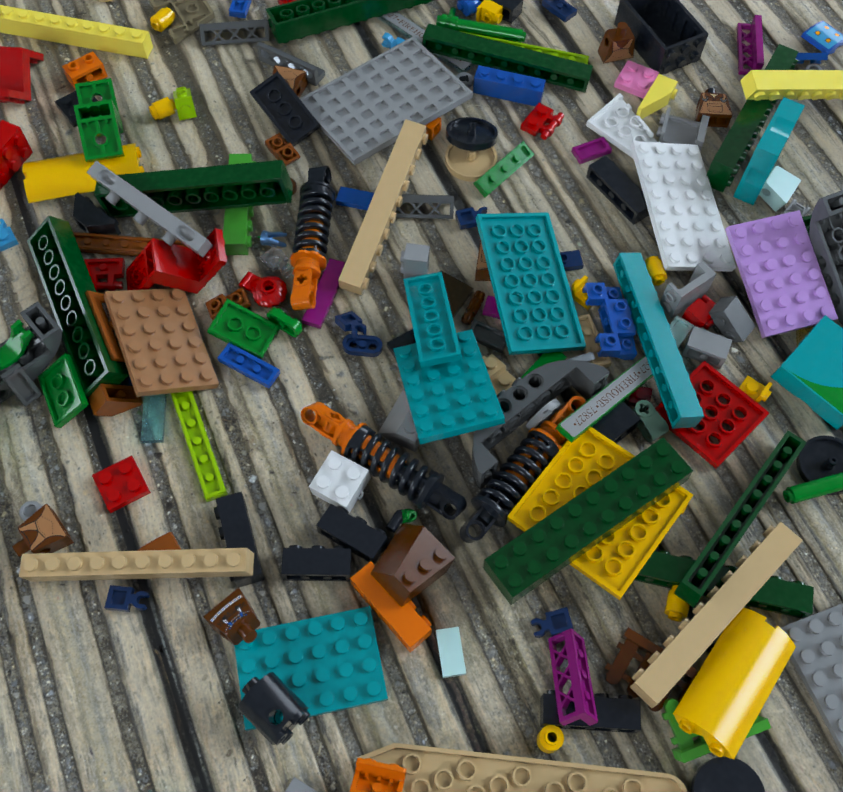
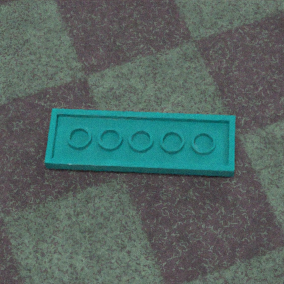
(432, 320)

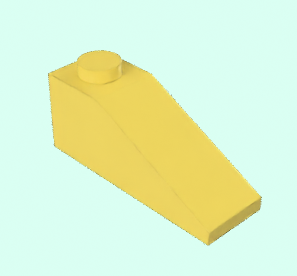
(658, 96)

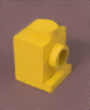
(489, 12)

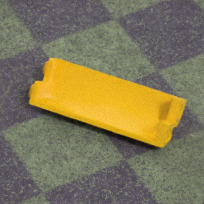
(69, 175)
(734, 682)

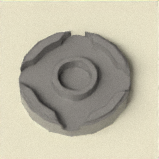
(543, 414)

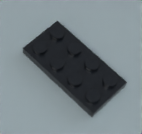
(285, 109)

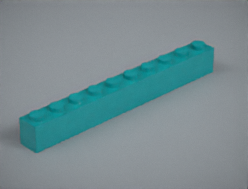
(658, 342)

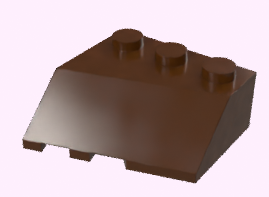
(411, 563)

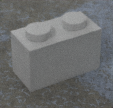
(415, 260)
(707, 346)

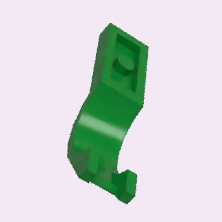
(15, 345)

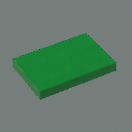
(243, 329)
(63, 390)

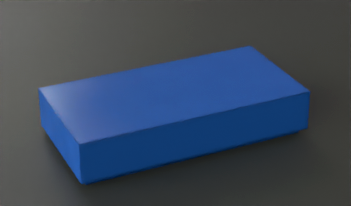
(354, 198)

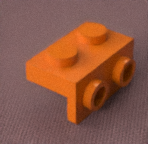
(377, 777)

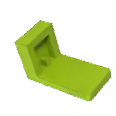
(184, 103)

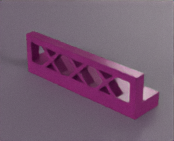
(755, 48)
(577, 673)

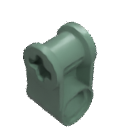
(651, 423)

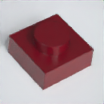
(642, 393)

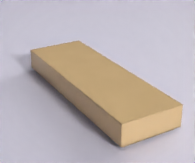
(590, 332)

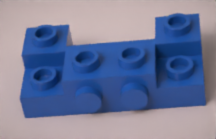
(615, 320)

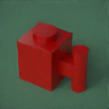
(699, 314)

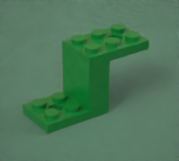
(98, 120)

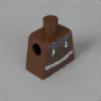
(234, 619)

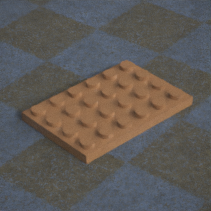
(160, 341)

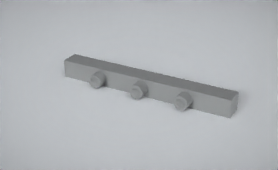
(149, 209)

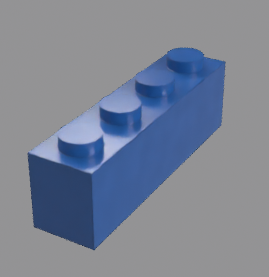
(508, 86)

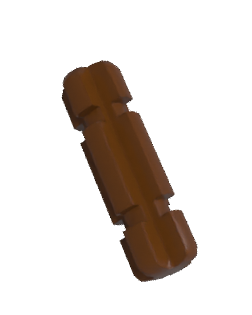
(473, 307)

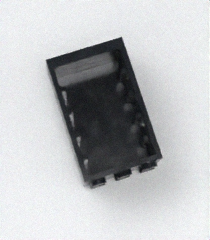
(663, 32)

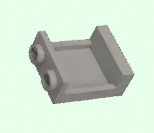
(682, 130)
(677, 300)

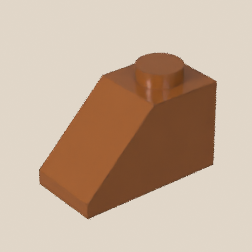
(113, 399)

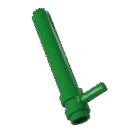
(496, 31)
(813, 488)

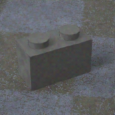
(732, 319)

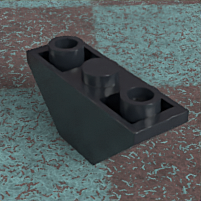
(93, 218)

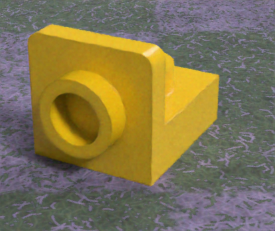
(577, 293)
(755, 389)

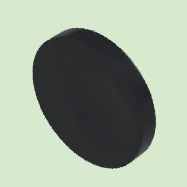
(471, 134)
(821, 458)
(726, 775)

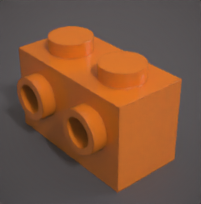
(85, 69)

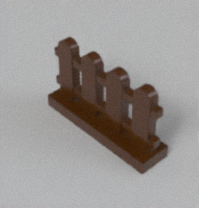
(628, 652)

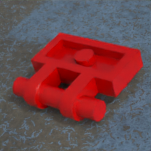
(538, 118)
(106, 269)

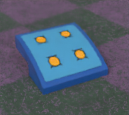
(823, 37)

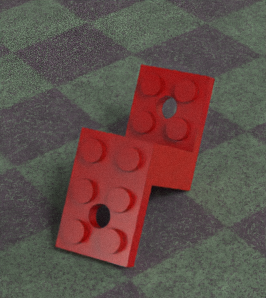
(15, 73)
(176, 265)

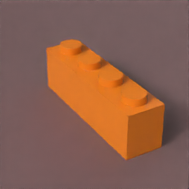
(402, 621)

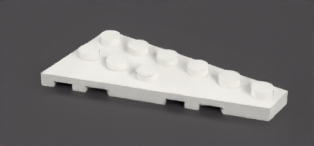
(620, 125)

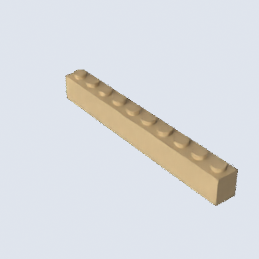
(383, 207)
(137, 564)
(715, 615)

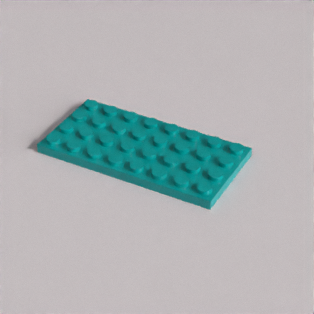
(529, 283)

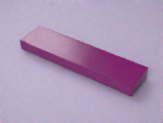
(325, 294)

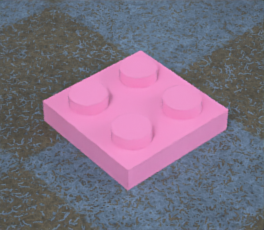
(635, 79)

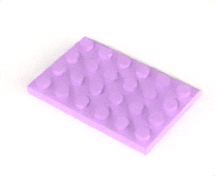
(780, 273)

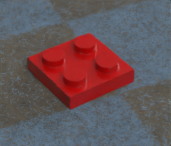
(121, 484)

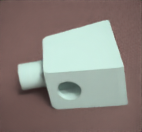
(779, 187)

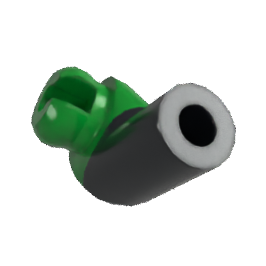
(399, 517)

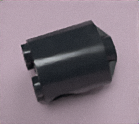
(266, 701)

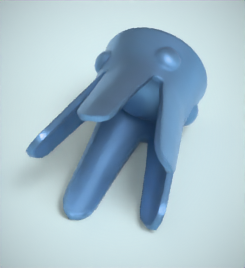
(267, 238)

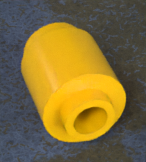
(162, 19)
(162, 108)
(656, 270)
(676, 607)
(543, 742)

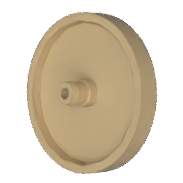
(469, 164)

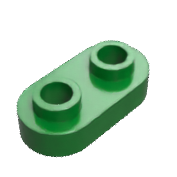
(287, 324)

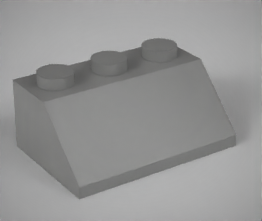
(400, 425)

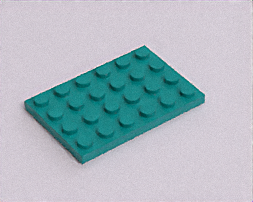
(450, 395)
(323, 660)

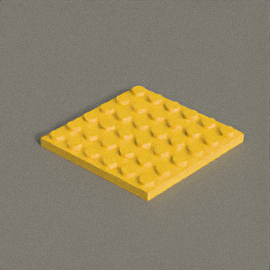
(573, 470)

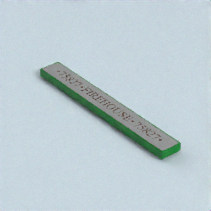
(605, 400)

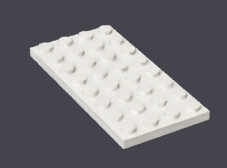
(681, 206)

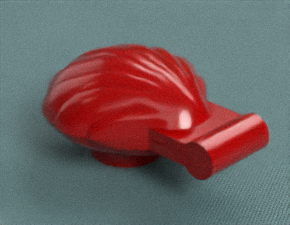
(266, 291)

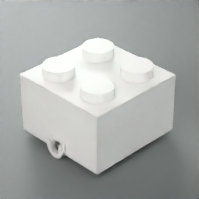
(340, 481)

